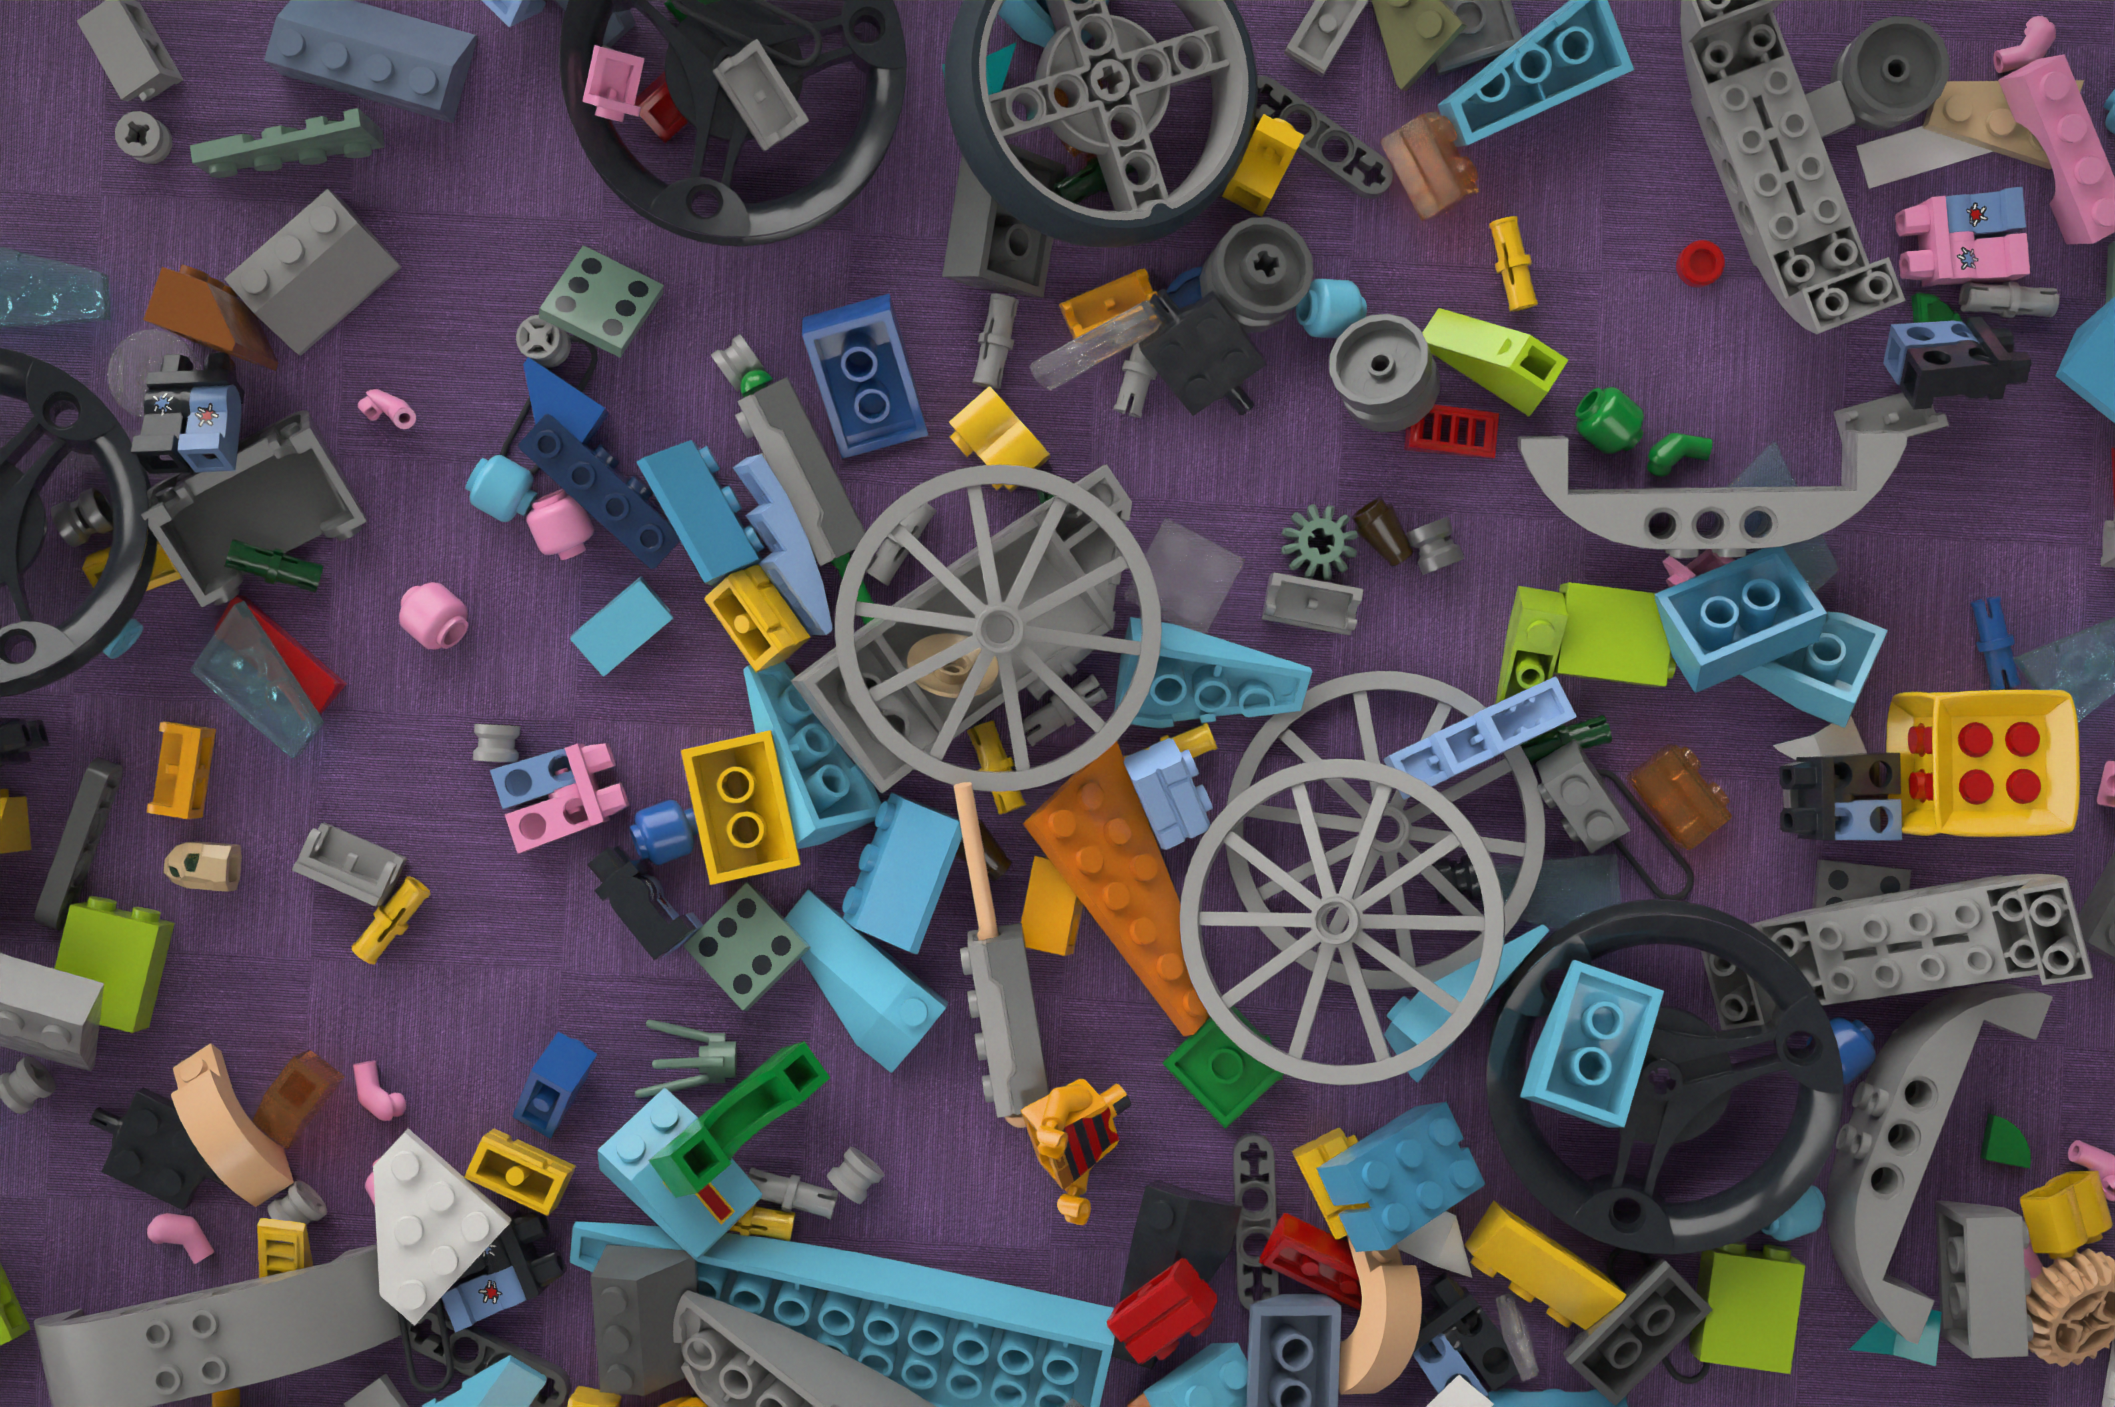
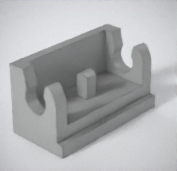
(129, 49)
(760, 95)
(1889, 414)
(1311, 603)
(350, 864)

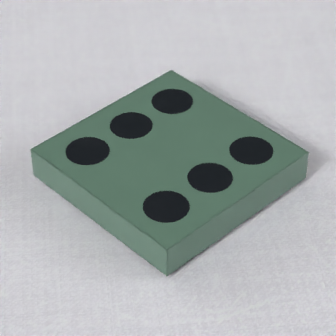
(601, 301)
(746, 946)

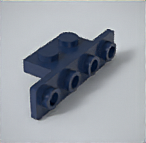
(602, 489)

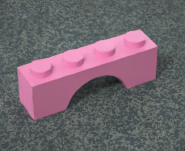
(2051, 107)

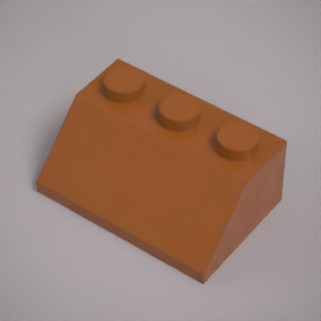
(208, 315)

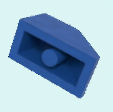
(562, 401)
(554, 1084)

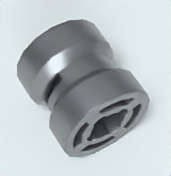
(83, 517)
(1435, 545)

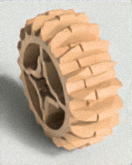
(2073, 1308)

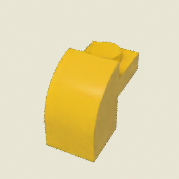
(1263, 164)

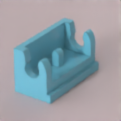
(622, 626)

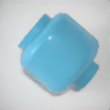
(1330, 307)
(501, 488)
(1800, 1219)

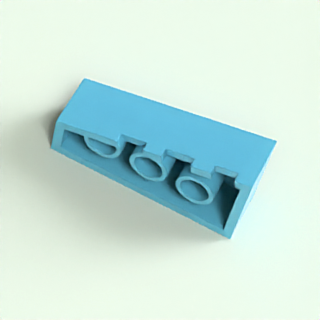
(1549, 65)

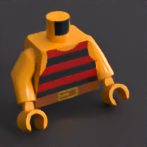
(1071, 1134)

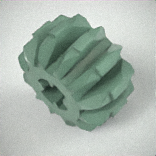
(1311, 555)

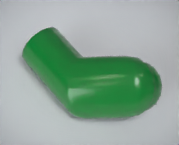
(1673, 449)

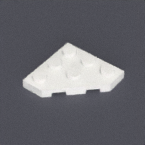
(426, 1225)

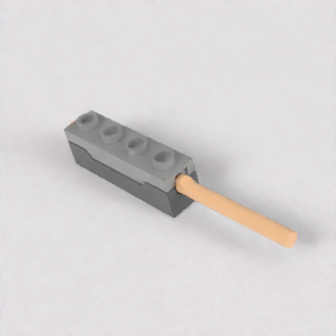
(1002, 988)

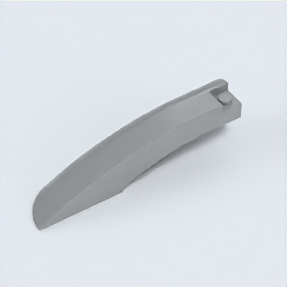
(754, 1362)

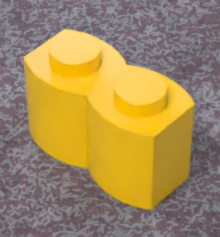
(996, 435)
(2066, 1213)

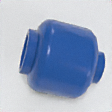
(664, 832)
(1854, 1047)

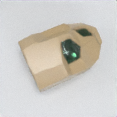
(205, 866)

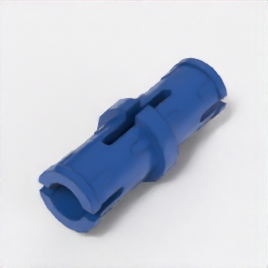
(1995, 643)

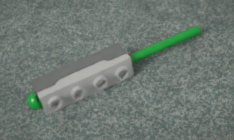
(802, 469)

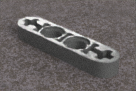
(1321, 131)
(78, 842)
(1250, 1221)
(490, 1350)

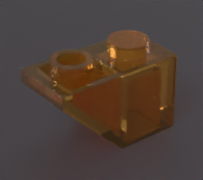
(296, 1097)

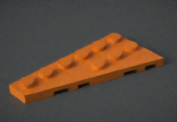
(1113, 864)

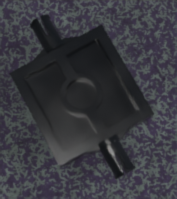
(1202, 352)
(154, 1150)

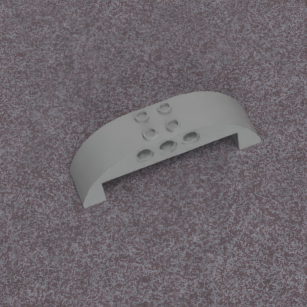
(1786, 512)
(1896, 1131)
(216, 1336)

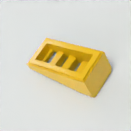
(279, 1256)

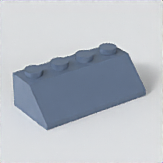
(373, 54)
(1294, 1351)

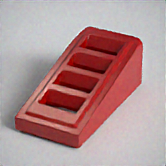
(1414, 434)

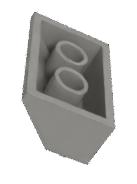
(313, 272)
(1983, 1279)

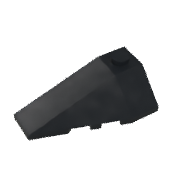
(1176, 1226)

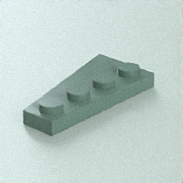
(279, 144)

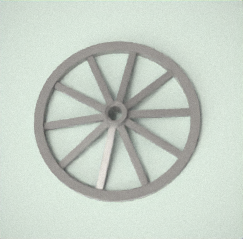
(1131, 558)
(1447, 698)
(1220, 1006)

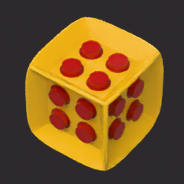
(1986, 762)

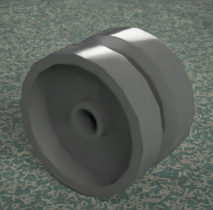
(1892, 72)
(1259, 272)
(1384, 372)

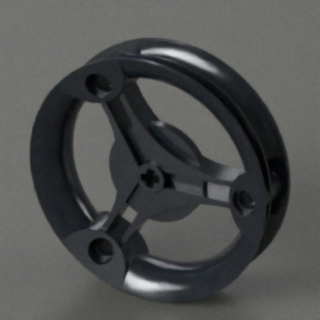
(701, 100)
(24, 523)
(1686, 1102)

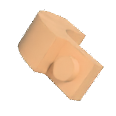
(224, 1133)
(1386, 1325)

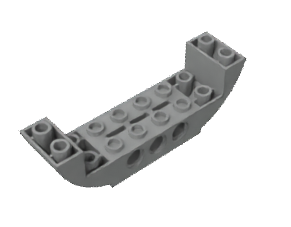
(1777, 166)
(1916, 944)

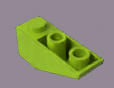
(1495, 357)
(1531, 640)

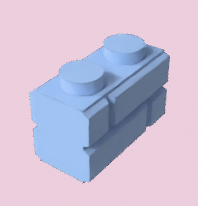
(1168, 793)

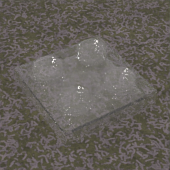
(1189, 576)

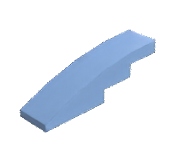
(792, 562)
(1485, 734)

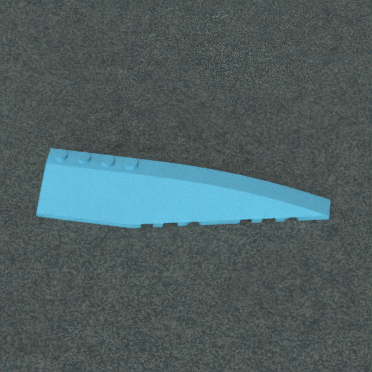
(918, 1325)

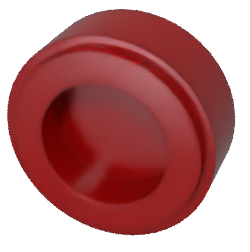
(1700, 263)

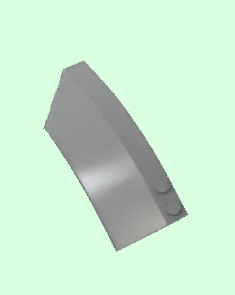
(884, 644)
(49, 1012)

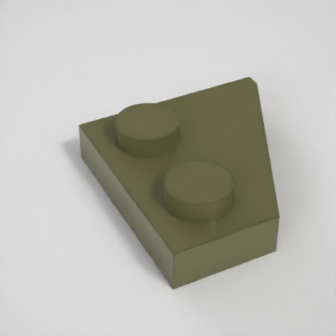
(1415, 35)

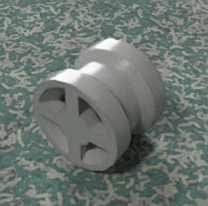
(153, 144)
(535, 333)
(737, 361)
(496, 743)
(26, 1085)
(855, 1175)
(299, 1205)

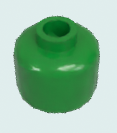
(1609, 420)

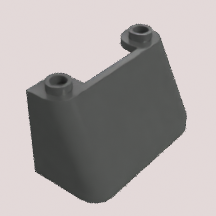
(278, 497)

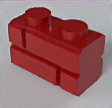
(1163, 1312)

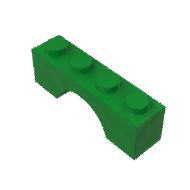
(713, 1139)

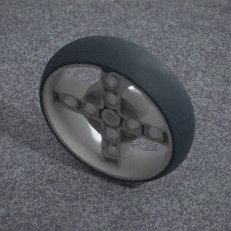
(1143, 210)

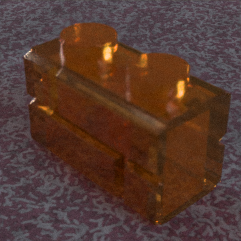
(1431, 165)
(1680, 795)

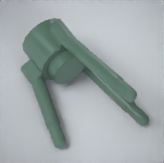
(716, 1059)

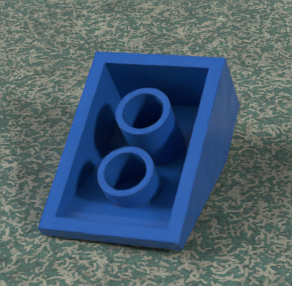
(864, 376)

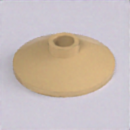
(950, 678)

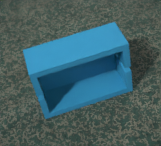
(1405, 1174)

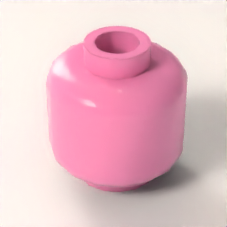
(559, 525)
(433, 616)

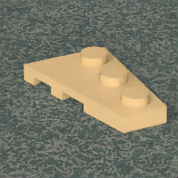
(1981, 116)

